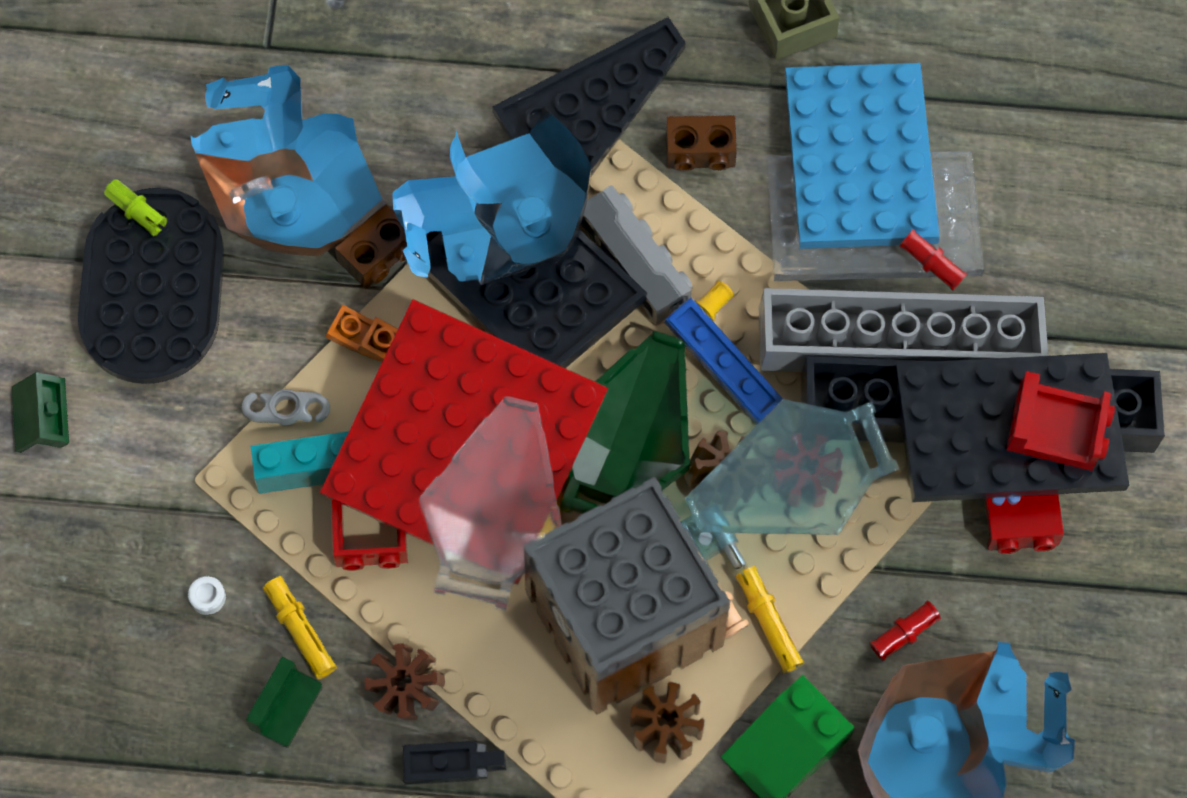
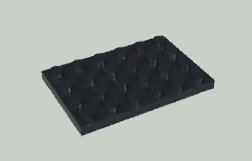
(549, 308)
(961, 420)

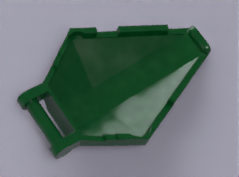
(637, 428)

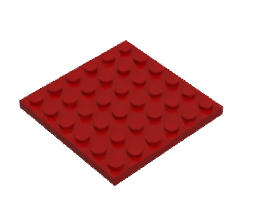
(431, 398)

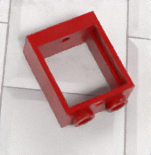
(358, 558)

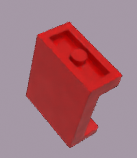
(1059, 424)
(1027, 524)

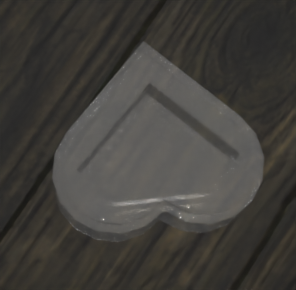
(250, 189)

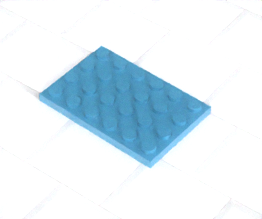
(860, 155)

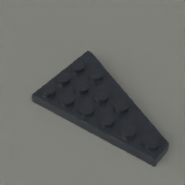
(599, 93)

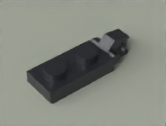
(449, 762)

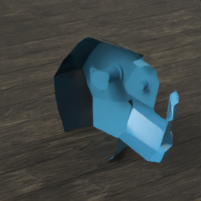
(502, 207)

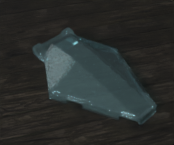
(792, 474)

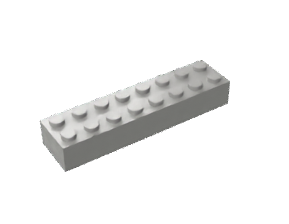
(896, 326)

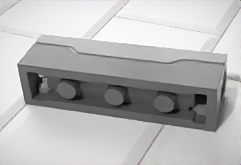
(630, 245)

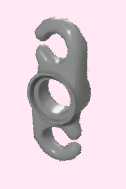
(270, 415)

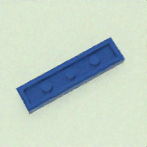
(723, 360)

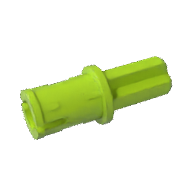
(135, 207)

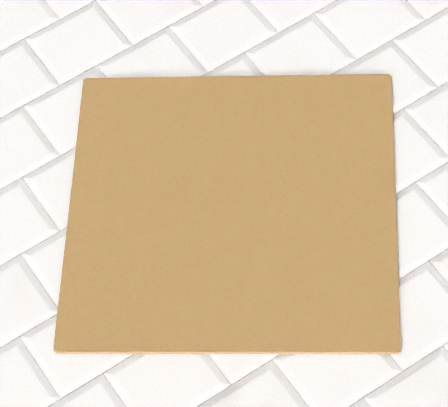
(505, 664)

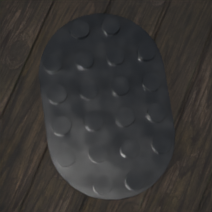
(151, 299)

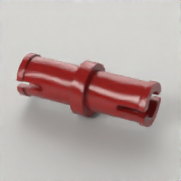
(933, 260)
(905, 631)

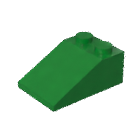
(788, 741)

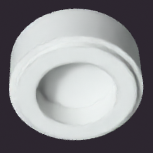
(206, 595)

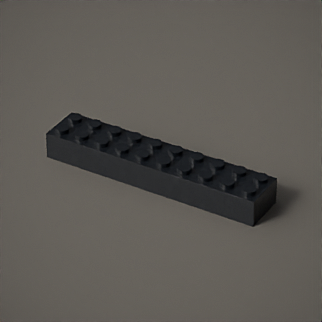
(852, 382)

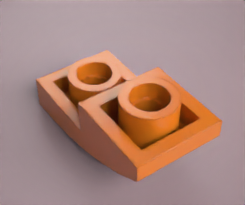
(361, 334)

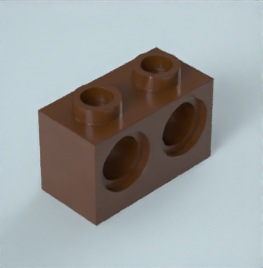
(700, 134)
(369, 242)

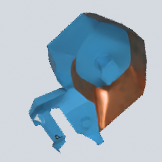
(313, 164)
(955, 725)

